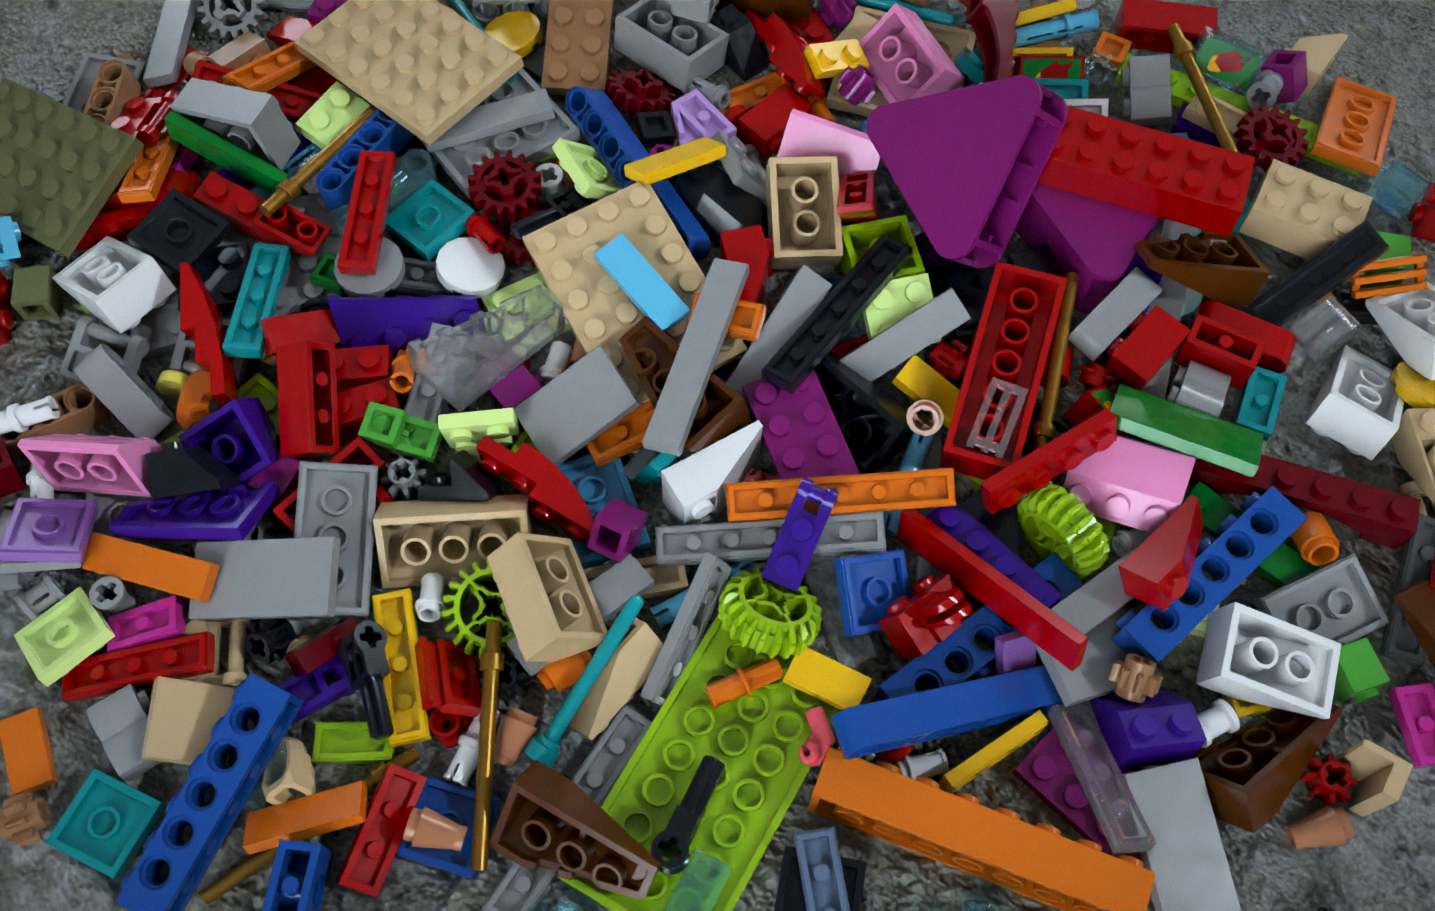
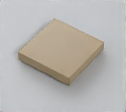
(183, 719)

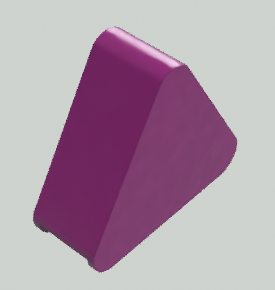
(970, 160)
(1084, 238)

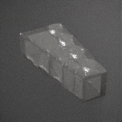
(480, 352)

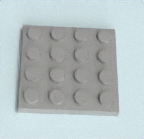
(532, 140)

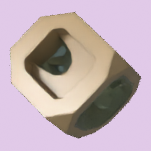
(289, 773)

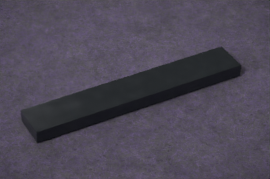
(836, 314)

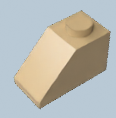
(1319, 55)

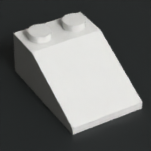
(116, 283)
(1409, 325)
(1357, 404)
(696, 485)
(1268, 661)

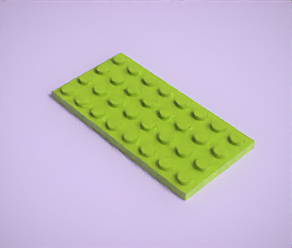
(761, 776)

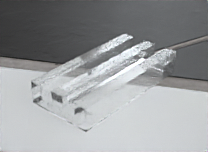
(987, 444)

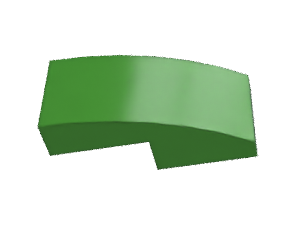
(400, 432)

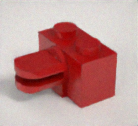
(925, 615)

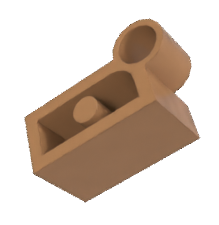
(232, 55)

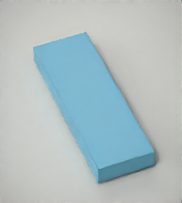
(642, 283)

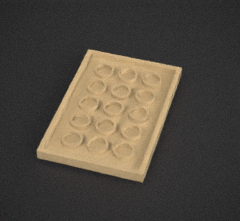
(411, 60)
(593, 301)

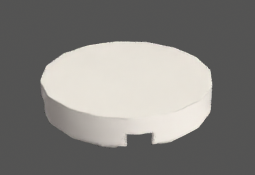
(469, 267)

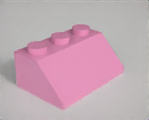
(907, 57)
(816, 137)
(92, 462)
(1132, 482)

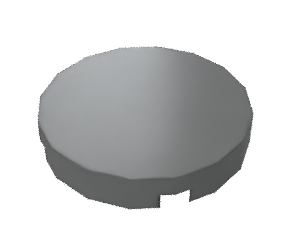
(388, 273)

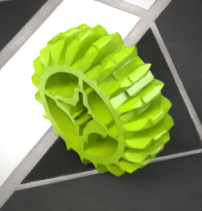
(1063, 525)
(472, 585)
(769, 615)

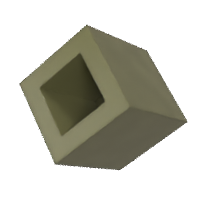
(36, 293)

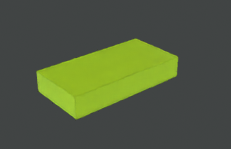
(348, 744)

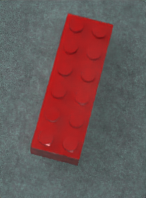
(1149, 171)
(1011, 347)

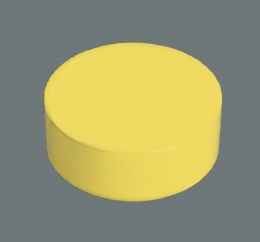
(171, 383)

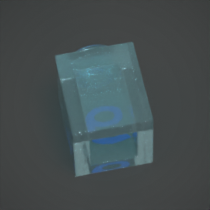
(1396, 189)

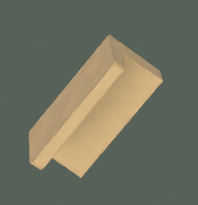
(1379, 776)

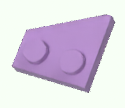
(698, 118)

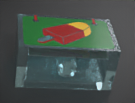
(1228, 59)

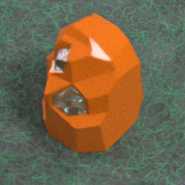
(195, 400)

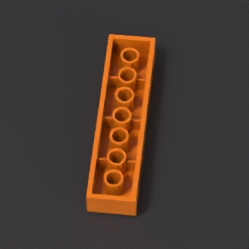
(976, 838)

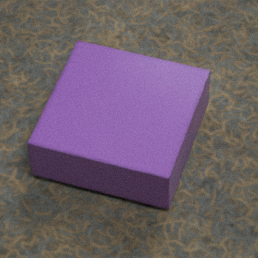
(1014, 652)

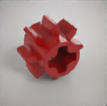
(950, 359)
(1337, 773)

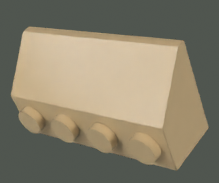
(444, 536)

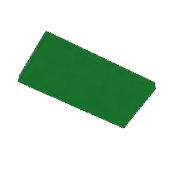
(1187, 430)

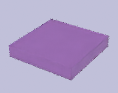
(48, 530)

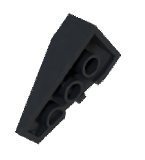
(719, 202)
(868, 416)

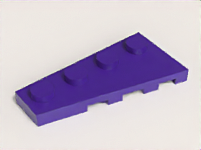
(396, 319)
(198, 515)

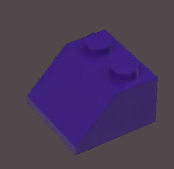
(238, 437)
(1148, 732)

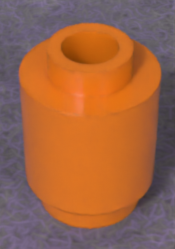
(1316, 540)
(563, 672)

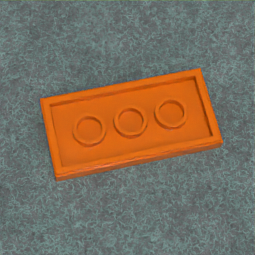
(1354, 126)

